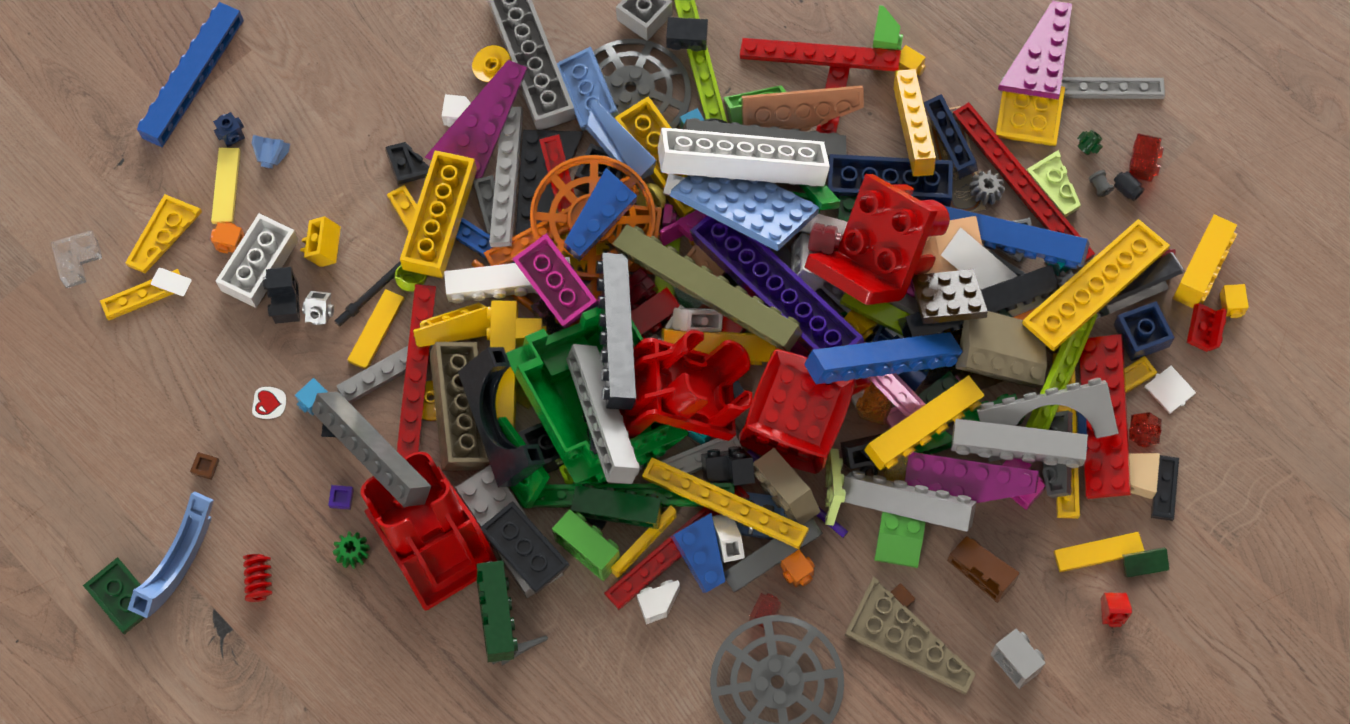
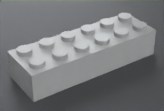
(484, 502)

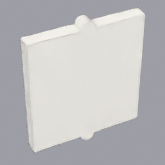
(1170, 389)

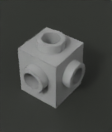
(318, 307)

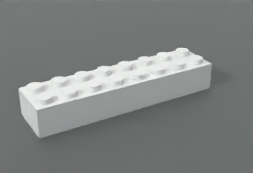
(742, 157)

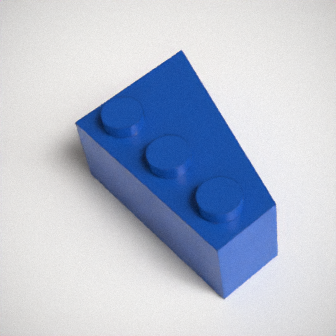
(701, 552)

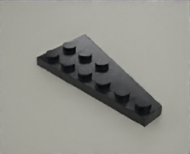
(534, 169)

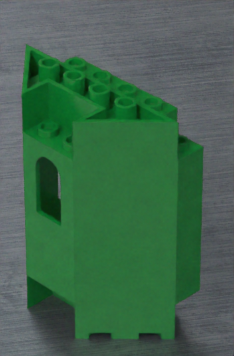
(553, 395)

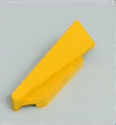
(454, 326)

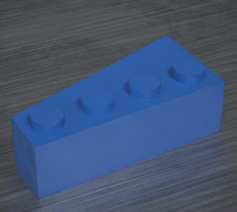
(601, 212)

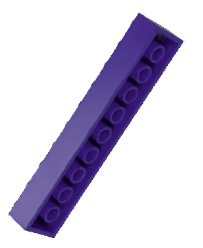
(771, 280)

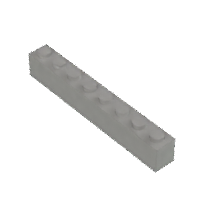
(604, 424)

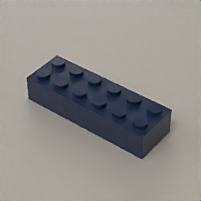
(848, 172)

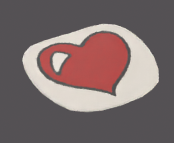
(268, 402)

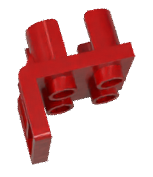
(882, 243)
(688, 386)
(430, 542)

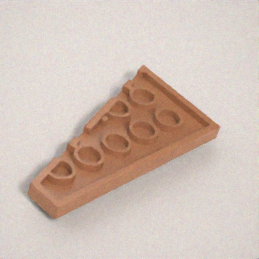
(801, 108)

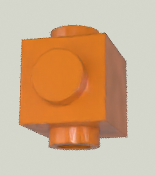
(226, 237)
(798, 569)

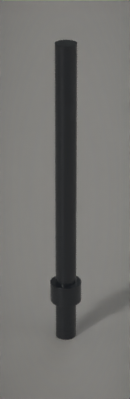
(353, 308)

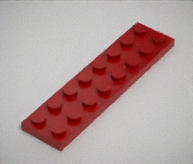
(1108, 456)

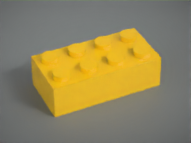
(1206, 262)

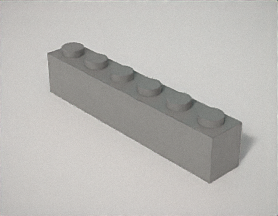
(1019, 443)
(909, 500)

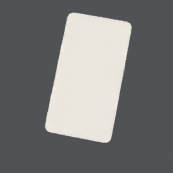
(171, 281)

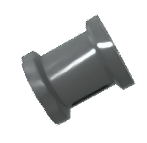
(1101, 183)

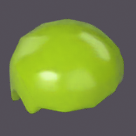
(406, 280)

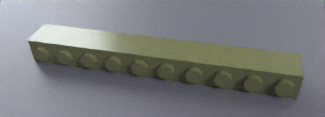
(707, 288)

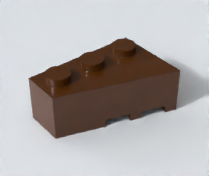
(983, 568)

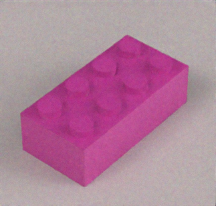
(555, 281)

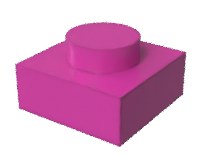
(669, 217)

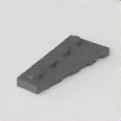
(1058, 477)

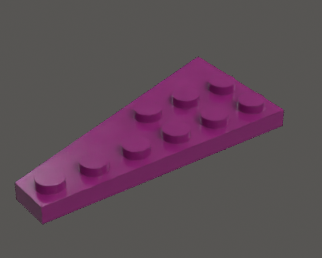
(969, 478)

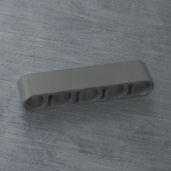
(765, 559)

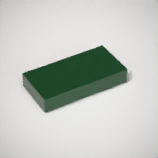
(1145, 562)

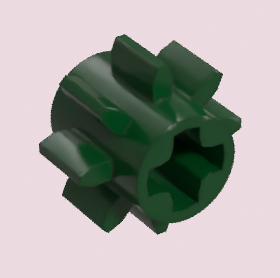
(1089, 142)

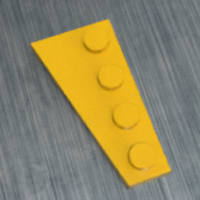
(163, 229)

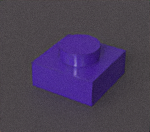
(341, 497)

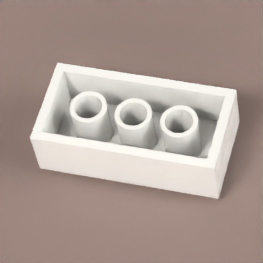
(262, 248)

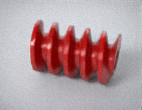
(256, 577)

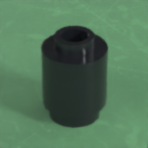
(1128, 185)

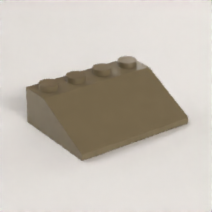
(1002, 350)

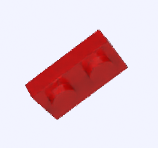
(1206, 327)

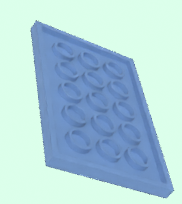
(748, 206)

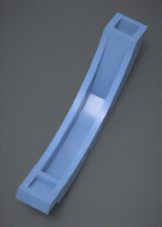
(172, 569)

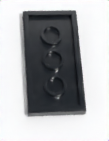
(524, 547)

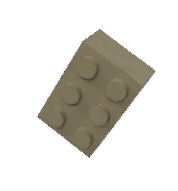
(786, 487)

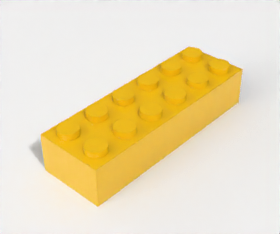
(645, 125)
(438, 214)

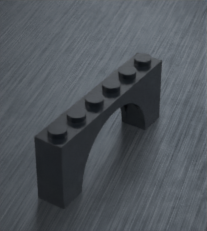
(480, 383)

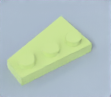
(1053, 180)
(834, 482)

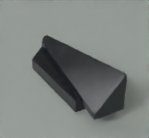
(1146, 284)

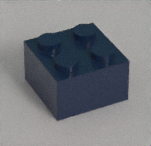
(1144, 331)

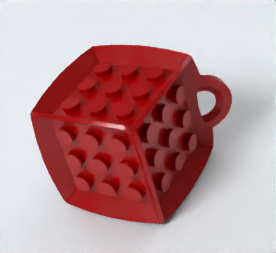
(796, 413)

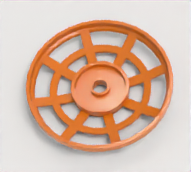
(579, 203)

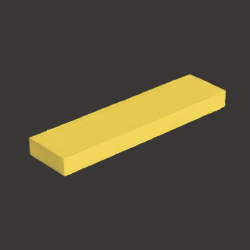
(225, 185)

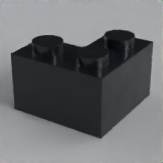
(284, 295)
(730, 465)

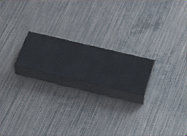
(1164, 500)

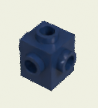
(229, 129)

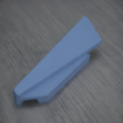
(618, 141)

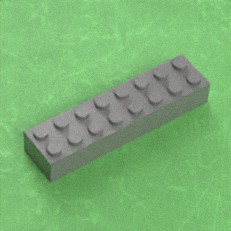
(529, 47)

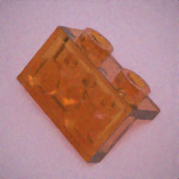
(874, 405)

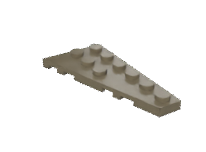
(898, 634)

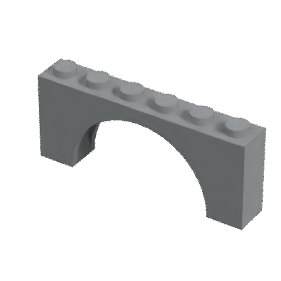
(1089, 399)

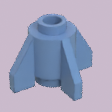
(269, 151)

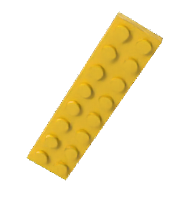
(1095, 285)

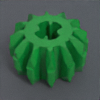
(353, 557)

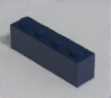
(950, 136)

